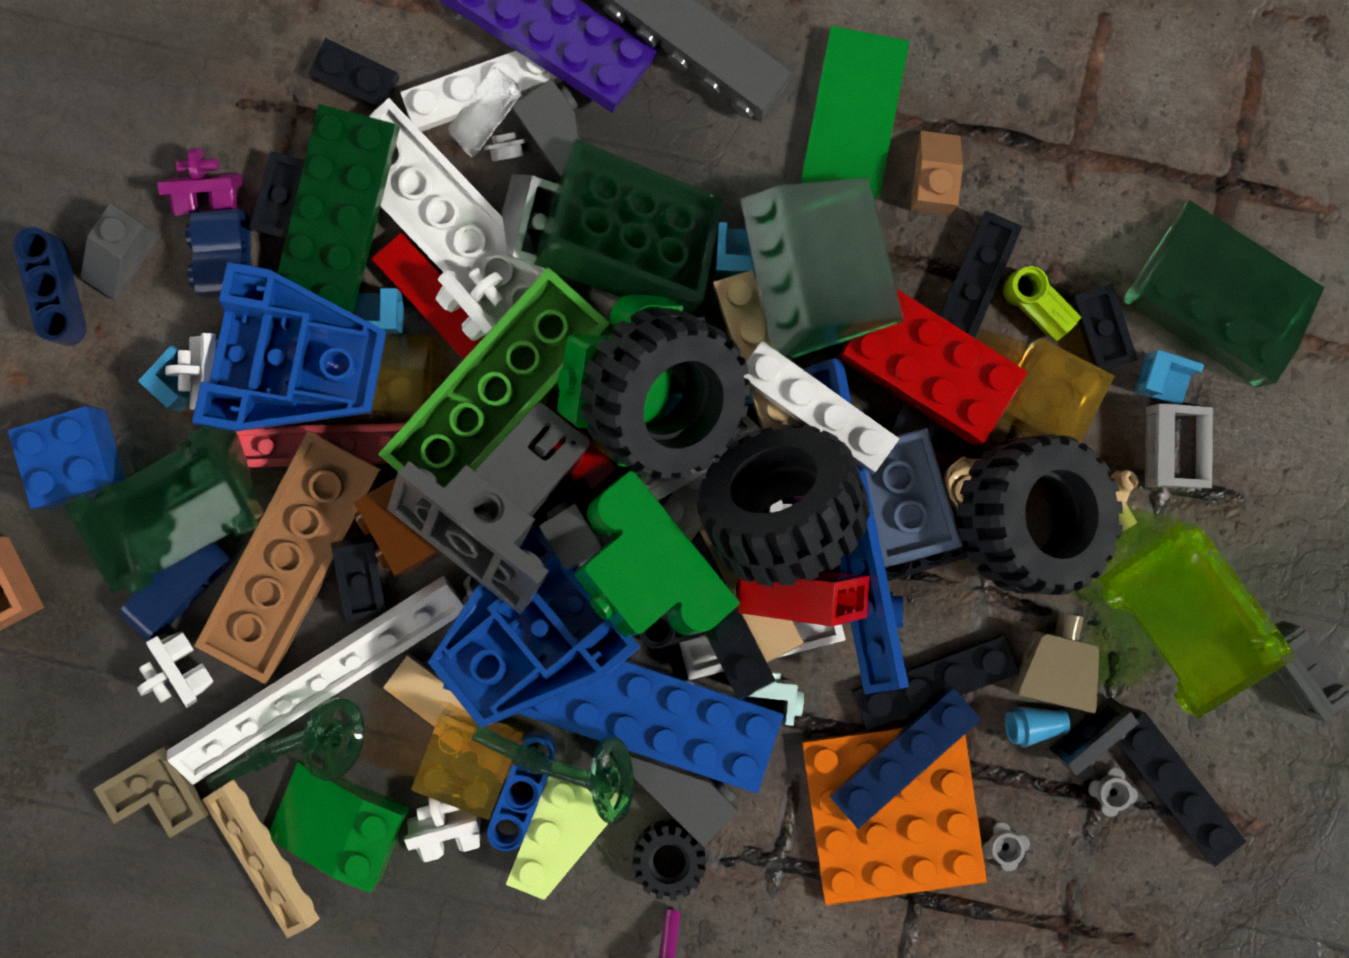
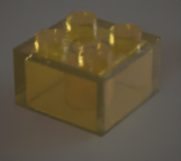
(1057, 393)
(460, 769)

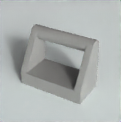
(1161, 446)

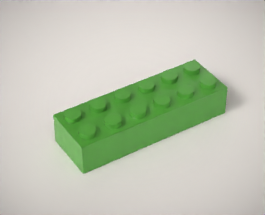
(496, 382)

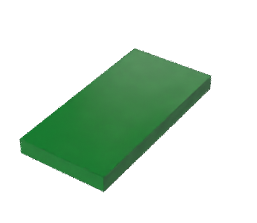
(855, 107)

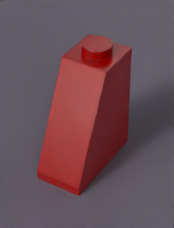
(822, 601)

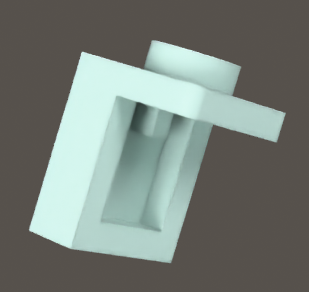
(786, 691)

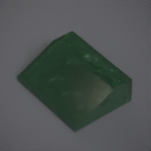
(629, 229)
(820, 264)
(1226, 296)

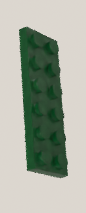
(338, 204)

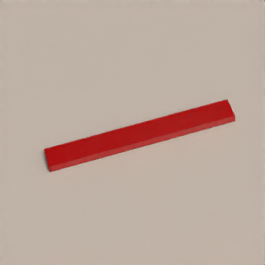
(420, 284)

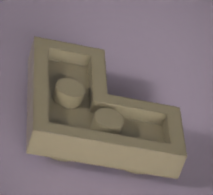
(157, 784)

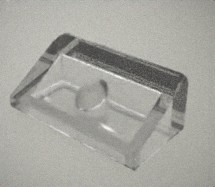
(484, 111)

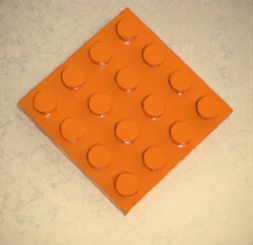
(911, 845)

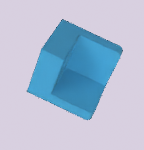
(733, 252)
(383, 309)
(1166, 376)
(163, 386)

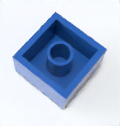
(66, 457)

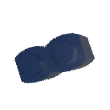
(215, 240)

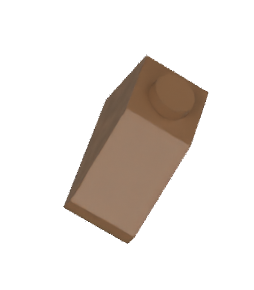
(937, 174)

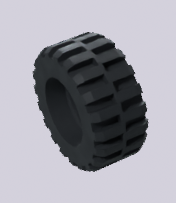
(628, 368)
(1082, 507)
(799, 538)

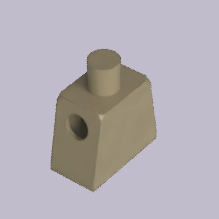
(1060, 667)

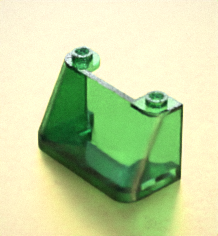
(168, 510)

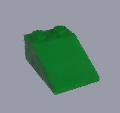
(339, 827)

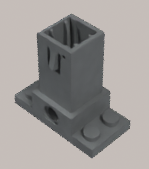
(490, 510)

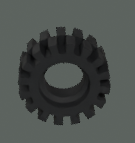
(661, 883)

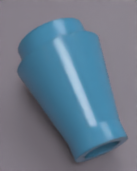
(1033, 725)

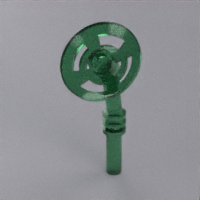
(322, 735)
(599, 780)

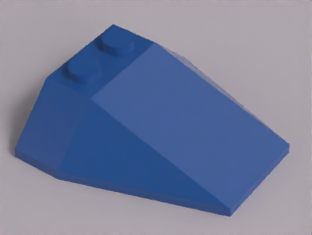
(286, 356)
(513, 660)

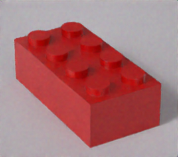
(937, 370)

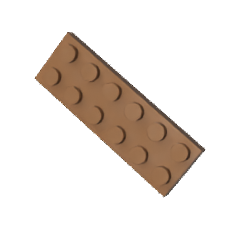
(287, 558)

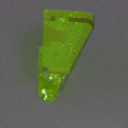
(1197, 617)

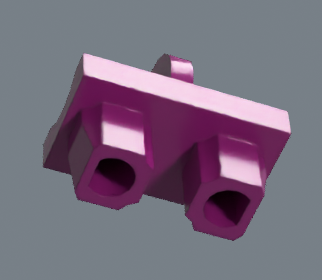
(183, 190)

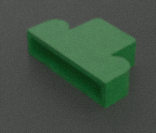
(583, 347)
(648, 566)

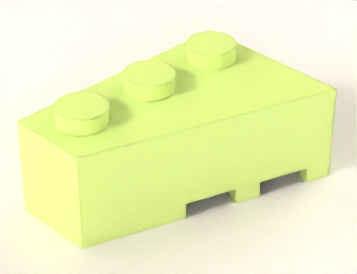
(556, 837)

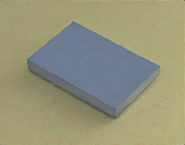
(912, 502)

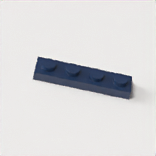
(905, 757)

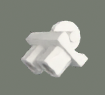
(475, 295)
(194, 365)
(166, 653)
(440, 823)

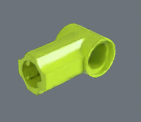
(1044, 304)

